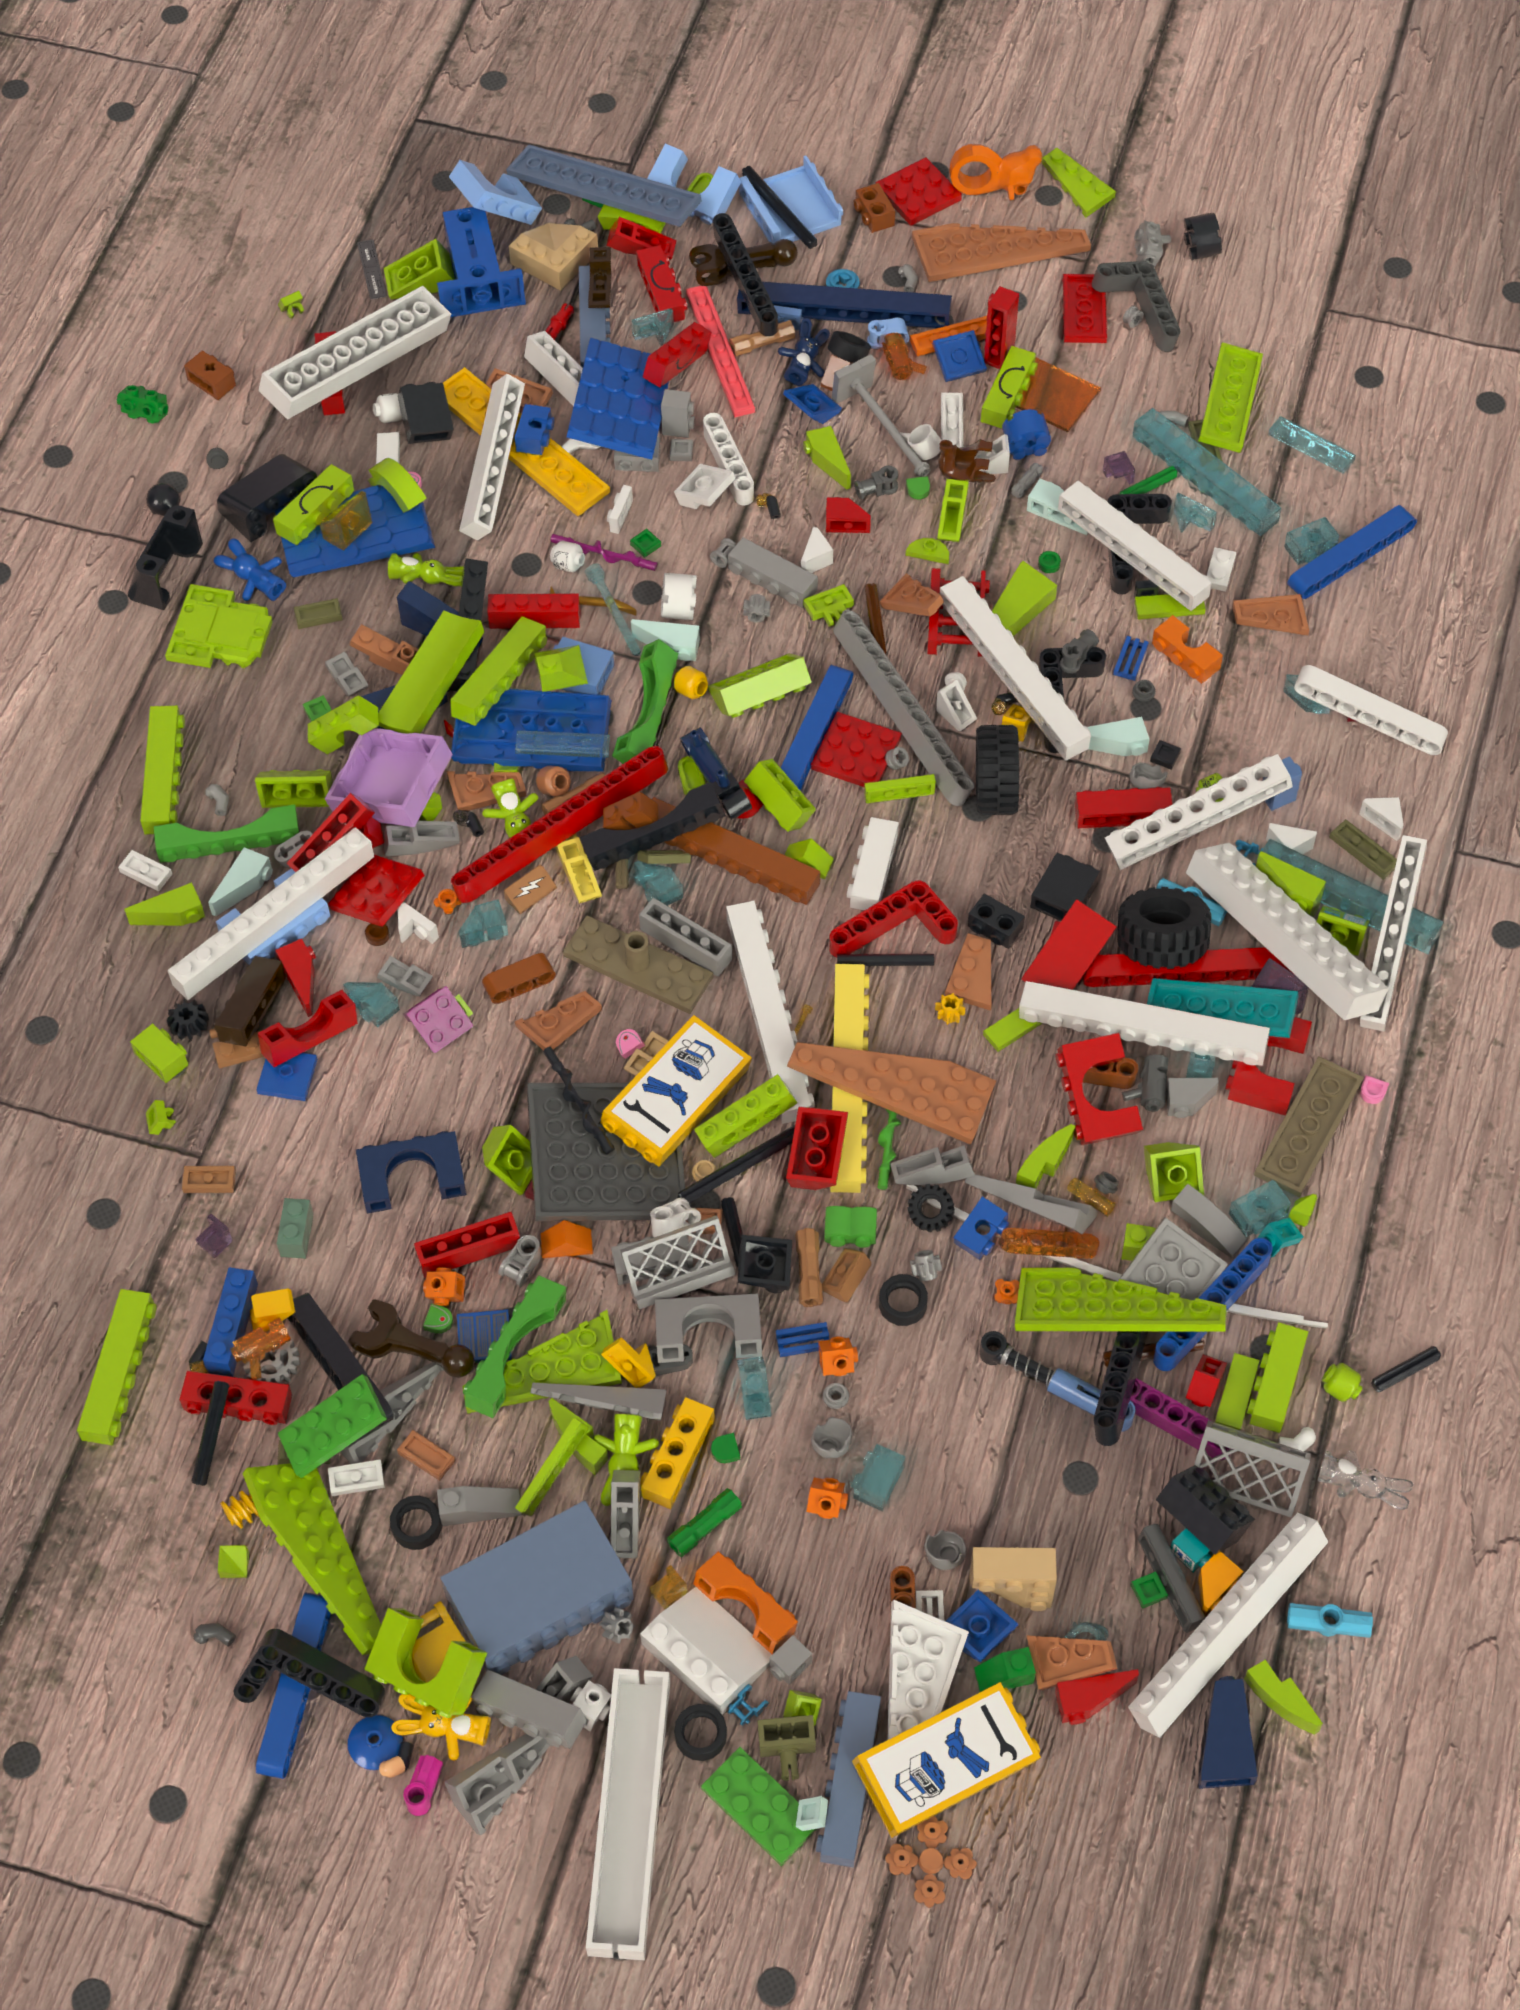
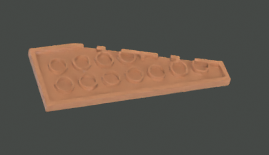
(960, 251)
(918, 1088)

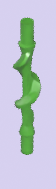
(885, 1140)

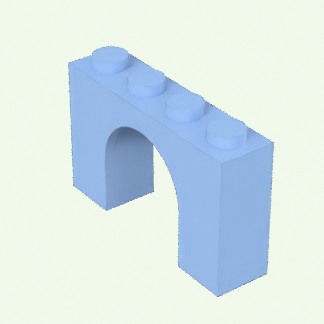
(715, 197)
(506, 198)
(294, 930)

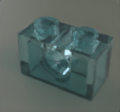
(1311, 540)
(1267, 1197)

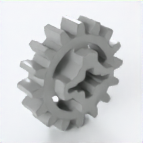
(275, 1370)

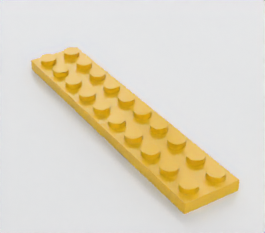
(553, 470)

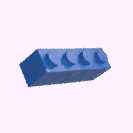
(230, 1321)

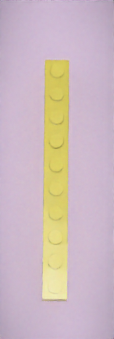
(848, 1033)

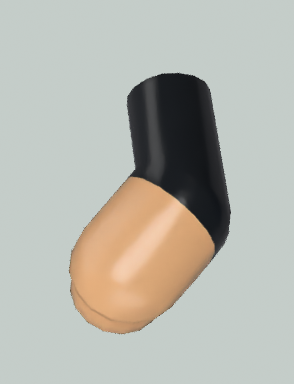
(398, 1764)

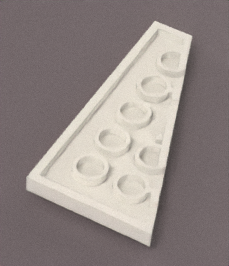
(921, 1666)

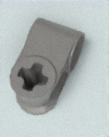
(519, 1264)

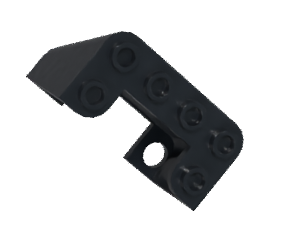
(262, 493)
(175, 535)

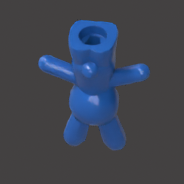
(249, 569)

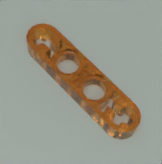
(1049, 1245)

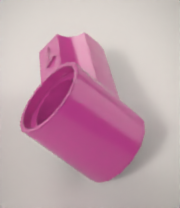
(422, 1783)

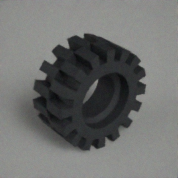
(931, 1192)

